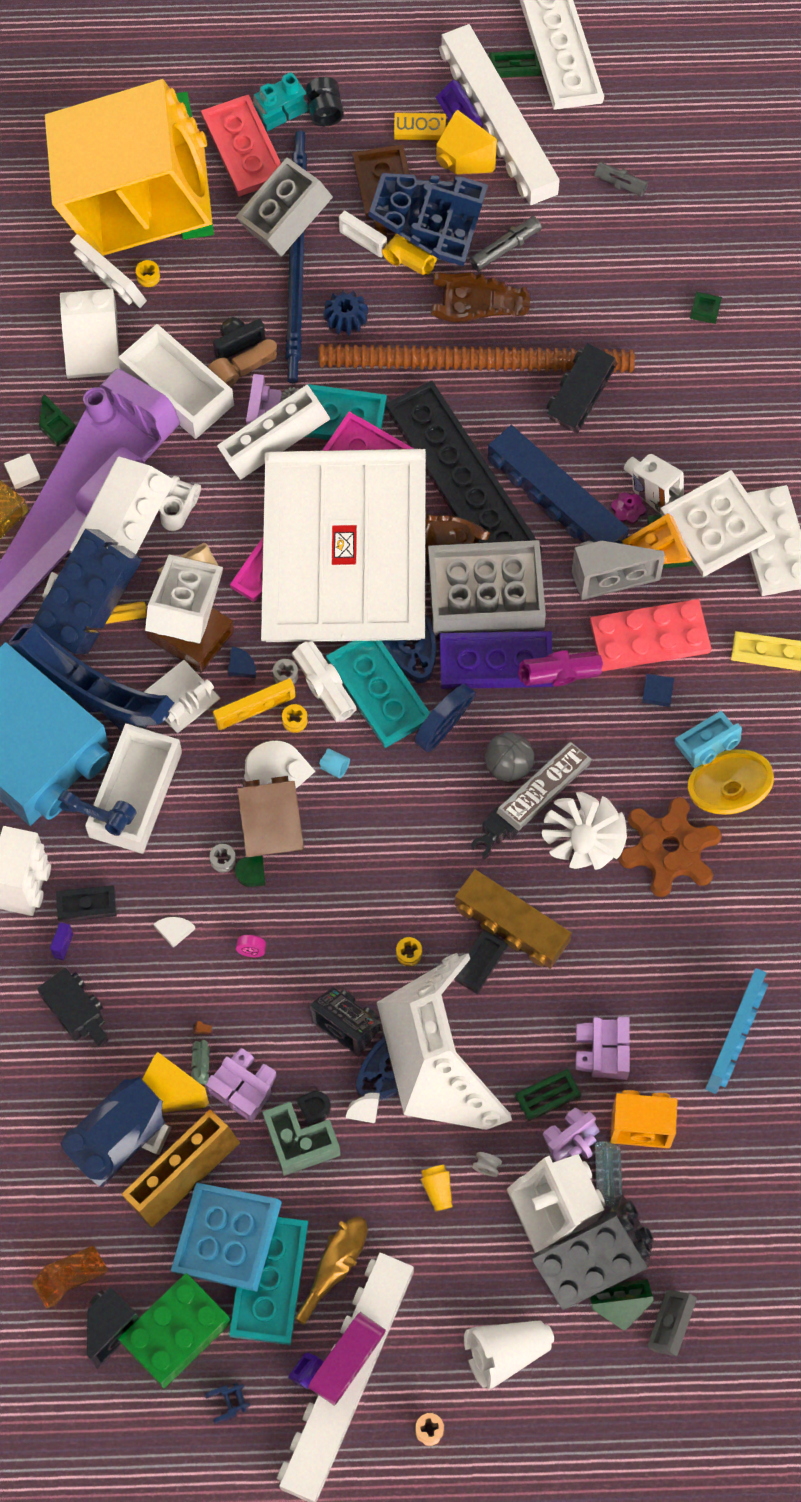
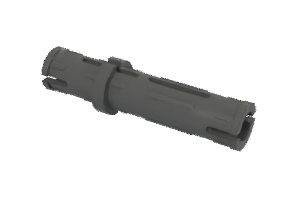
(513, 238)

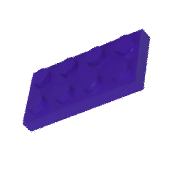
(490, 658)

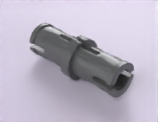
(605, 172)

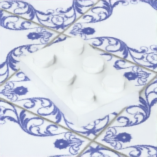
(107, 272)

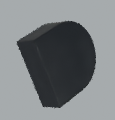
(314, 1107)

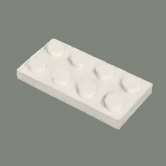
(779, 560)

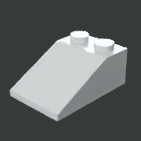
(90, 333)
(183, 598)

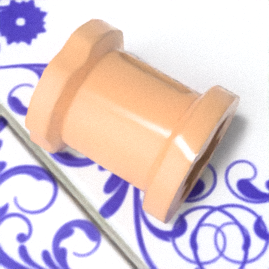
(435, 1421)

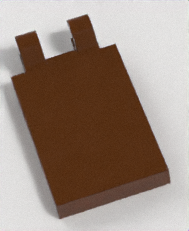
(370, 166)

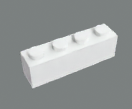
(273, 431)

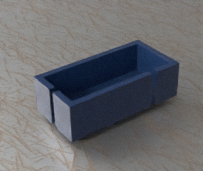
(86, 591)

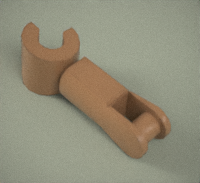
(245, 362)

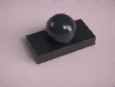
(237, 337)

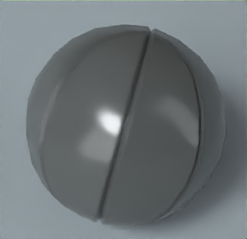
(509, 757)

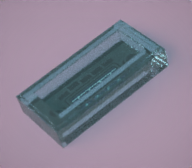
(608, 1171)

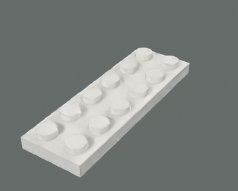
(562, 53)

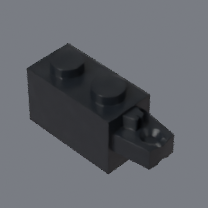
(73, 1007)

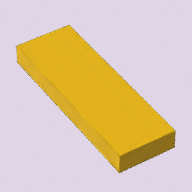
(254, 704)

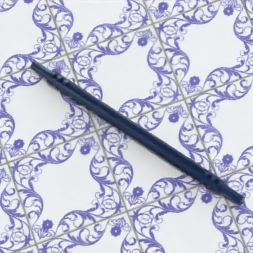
(295, 282)

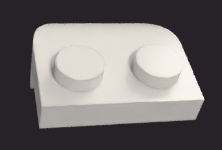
(276, 760)

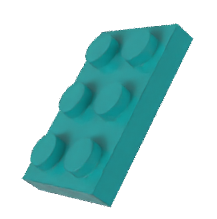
(339, 402)

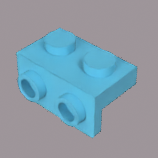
(708, 739)

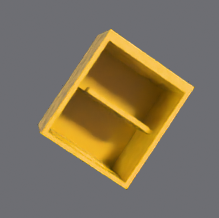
(128, 168)

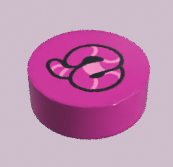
(251, 946)

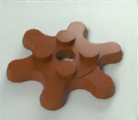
(665, 864)

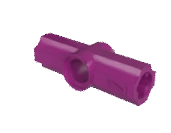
(560, 668)

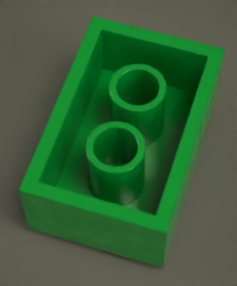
(175, 1330)

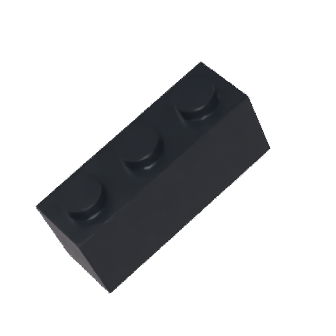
(581, 387)

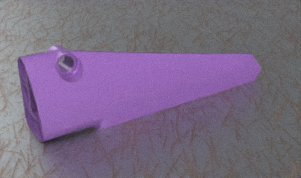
(119, 421)

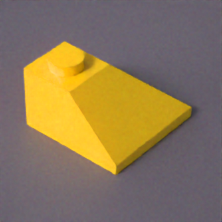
(466, 147)
(174, 1086)

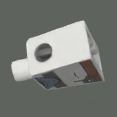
(655, 480)

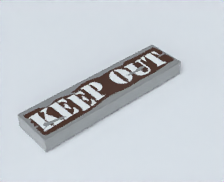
(544, 786)

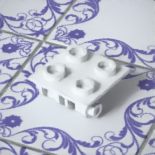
(187, 691)

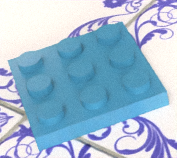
(226, 1236)

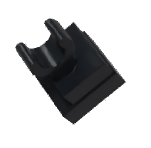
(495, 831)

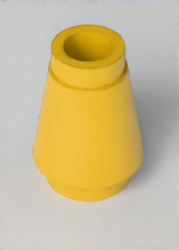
(437, 1186)

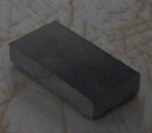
(483, 959)

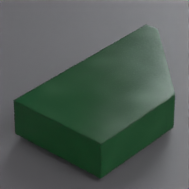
(55, 422)

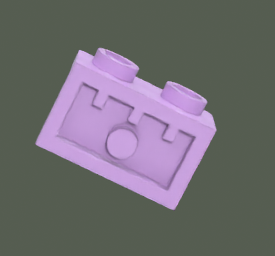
(261, 398)

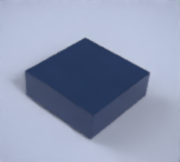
(658, 690)

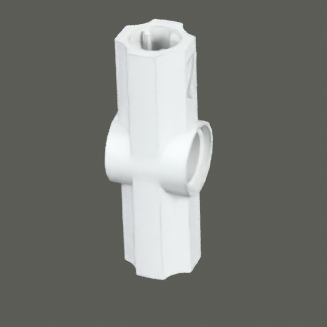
(324, 681)

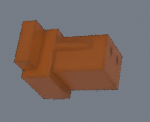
(201, 1028)

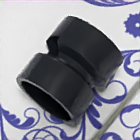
(324, 101)

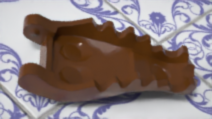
(475, 297)
(451, 531)

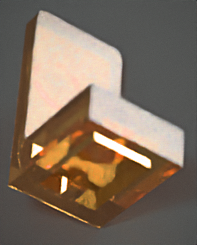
(67, 1274)

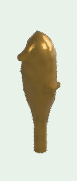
(335, 1263)

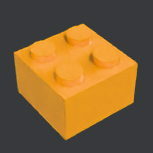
(643, 1119)

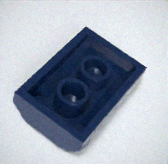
(114, 1130)

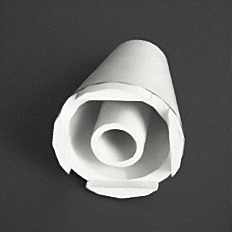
(505, 1349)

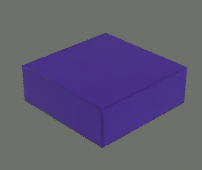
(61, 941)
(305, 1370)

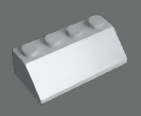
(127, 503)

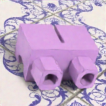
(609, 1048)
(241, 1088)

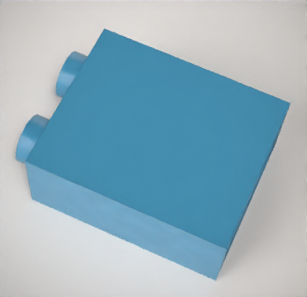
(42, 740)

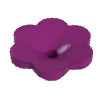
(628, 507)

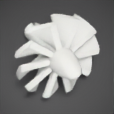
(595, 831)

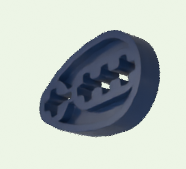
(424, 652)
(444, 717)
(375, 1067)

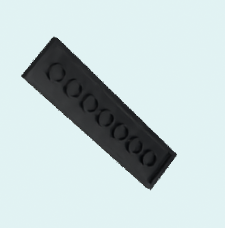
(457, 464)

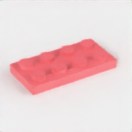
(241, 143)
(650, 634)

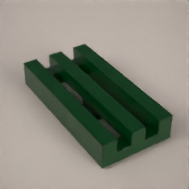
(515, 67)
(531, 1115)

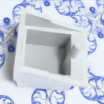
(556, 1200)

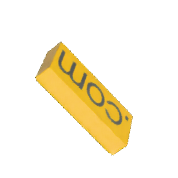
(419, 126)

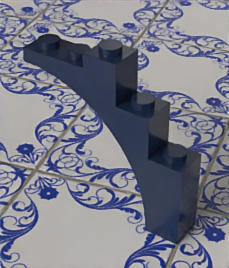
(87, 686)

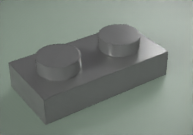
(672, 1322)

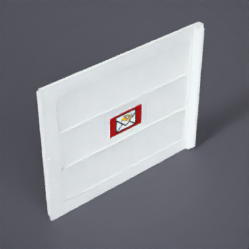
(344, 546)

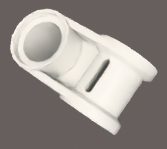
(179, 499)

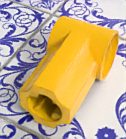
(404, 252)

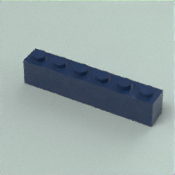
(554, 489)

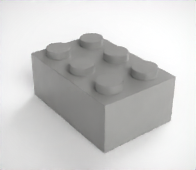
(284, 206)

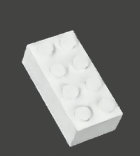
(172, 370)
(140, 776)

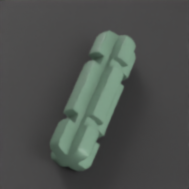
(200, 1062)

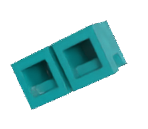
(280, 101)

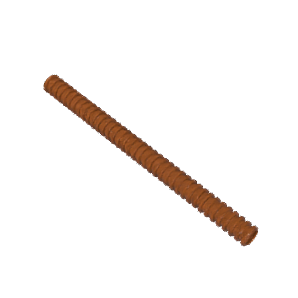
(460, 358)

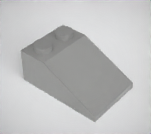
(612, 567)

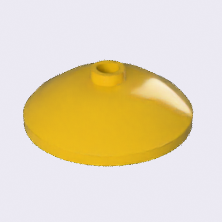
(731, 782)

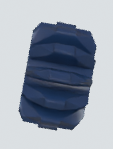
(345, 312)

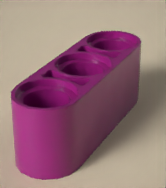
(347, 1358)

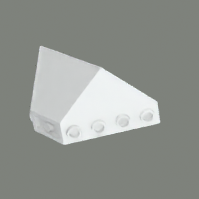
(426, 1068)

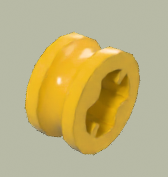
(147, 280)
(293, 726)
(414, 943)

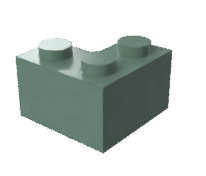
(296, 1146)

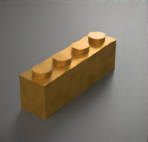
(512, 919)
(180, 1168)

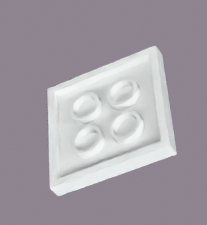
(719, 523)

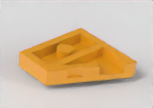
(662, 536)

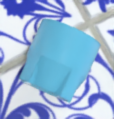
(334, 763)

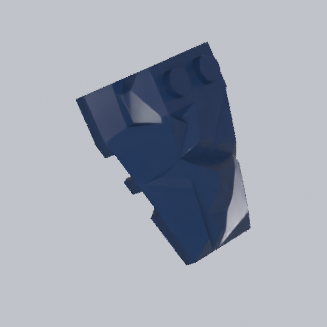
(430, 212)

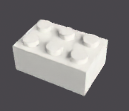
(22, 870)

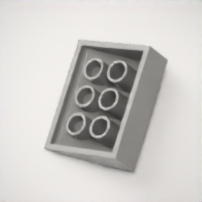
(486, 587)

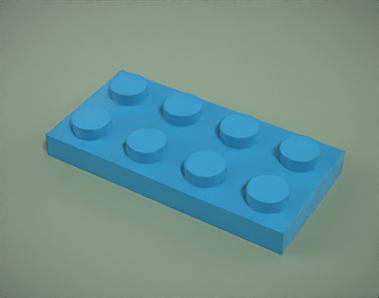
(735, 1039)

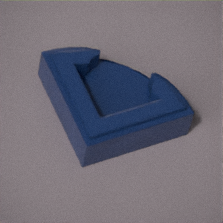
(241, 664)

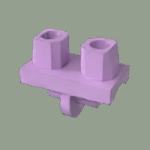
(575, 1138)

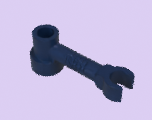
(115, 819)

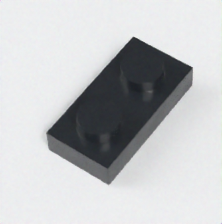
(86, 903)

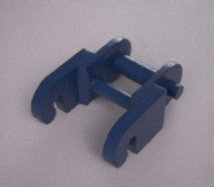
(225, 1392)

